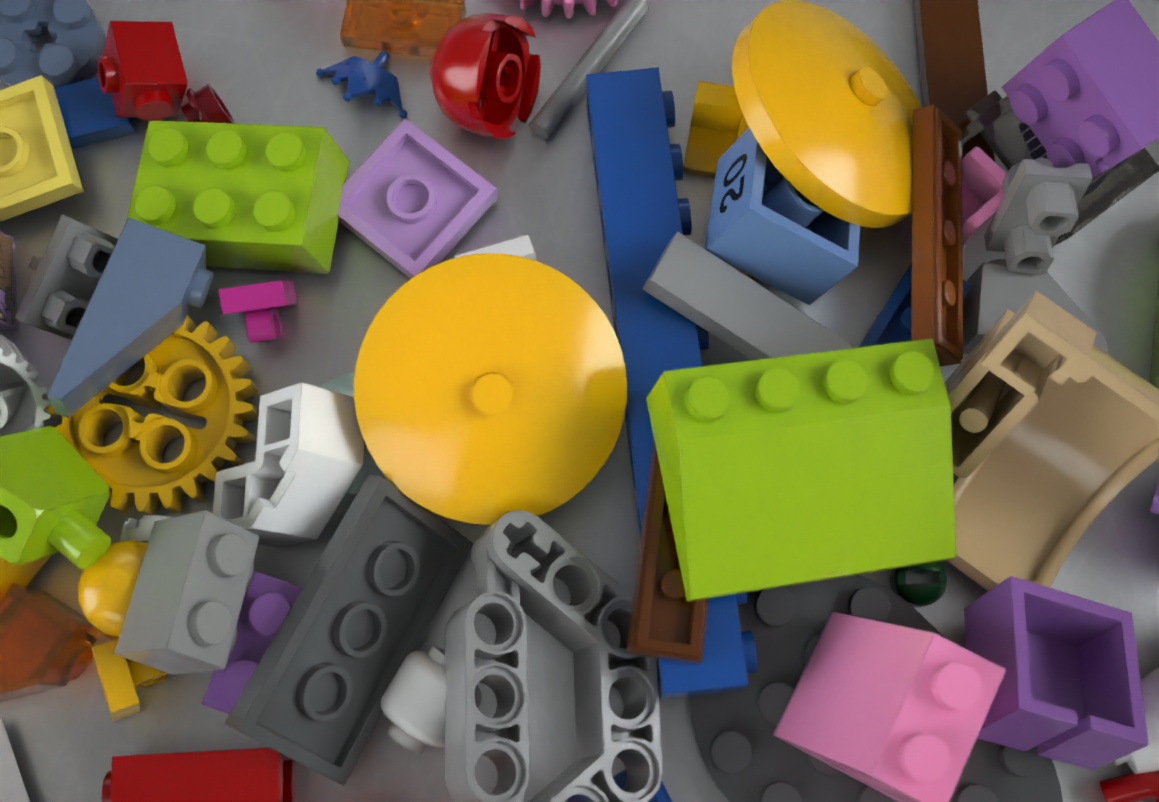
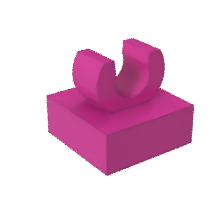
(260, 306)

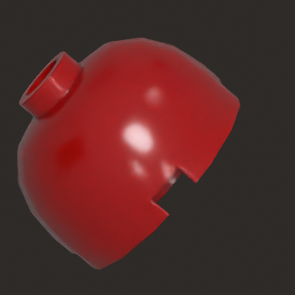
(486, 74)

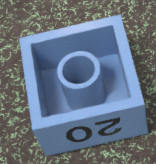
(773, 229)

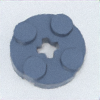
(71, 57)

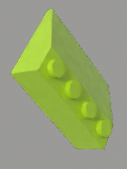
(806, 466)

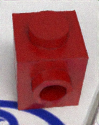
(142, 70)

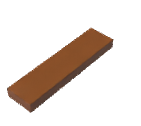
(937, 234)

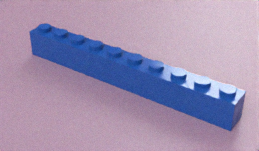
(638, 219)

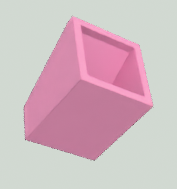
(890, 706)

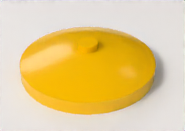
(828, 111)
(490, 388)

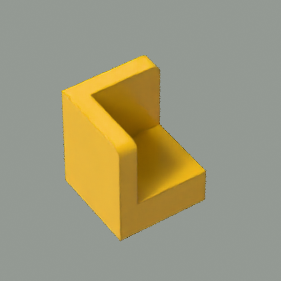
(713, 128)

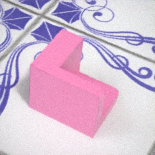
(980, 192)

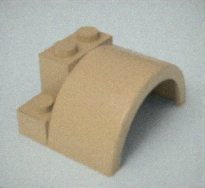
(1041, 442)

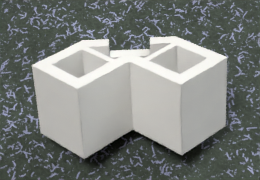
(301, 470)

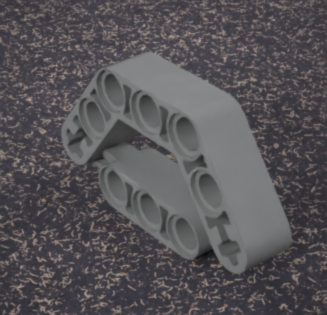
(504, 596)

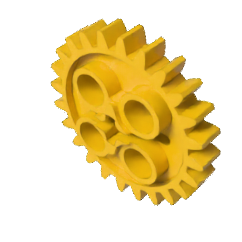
(135, 462)

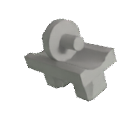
(1035, 211)
(65, 277)

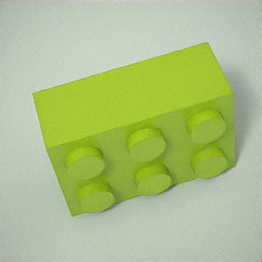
(244, 192)

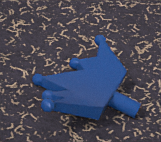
(367, 79)

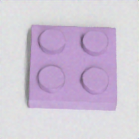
(413, 200)

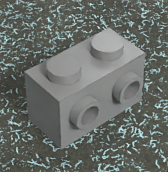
(188, 594)

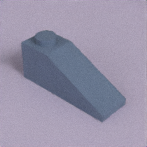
(133, 309)

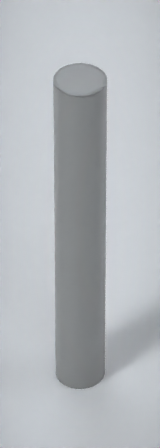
(590, 63)

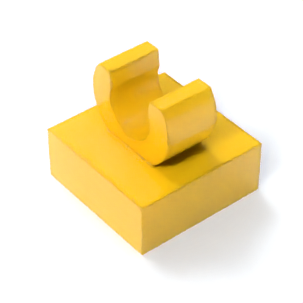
(121, 679)

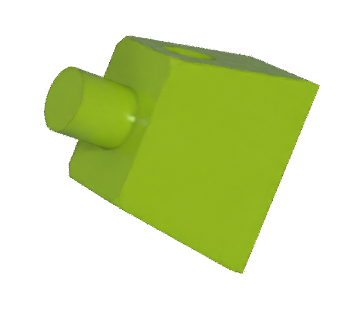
(49, 500)

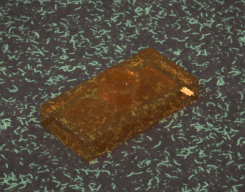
(399, 25)

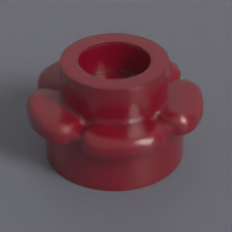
(206, 106)

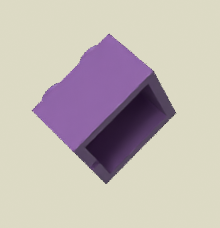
(1093, 90)
(1066, 676)

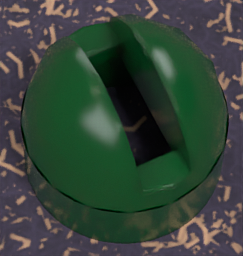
(919, 593)

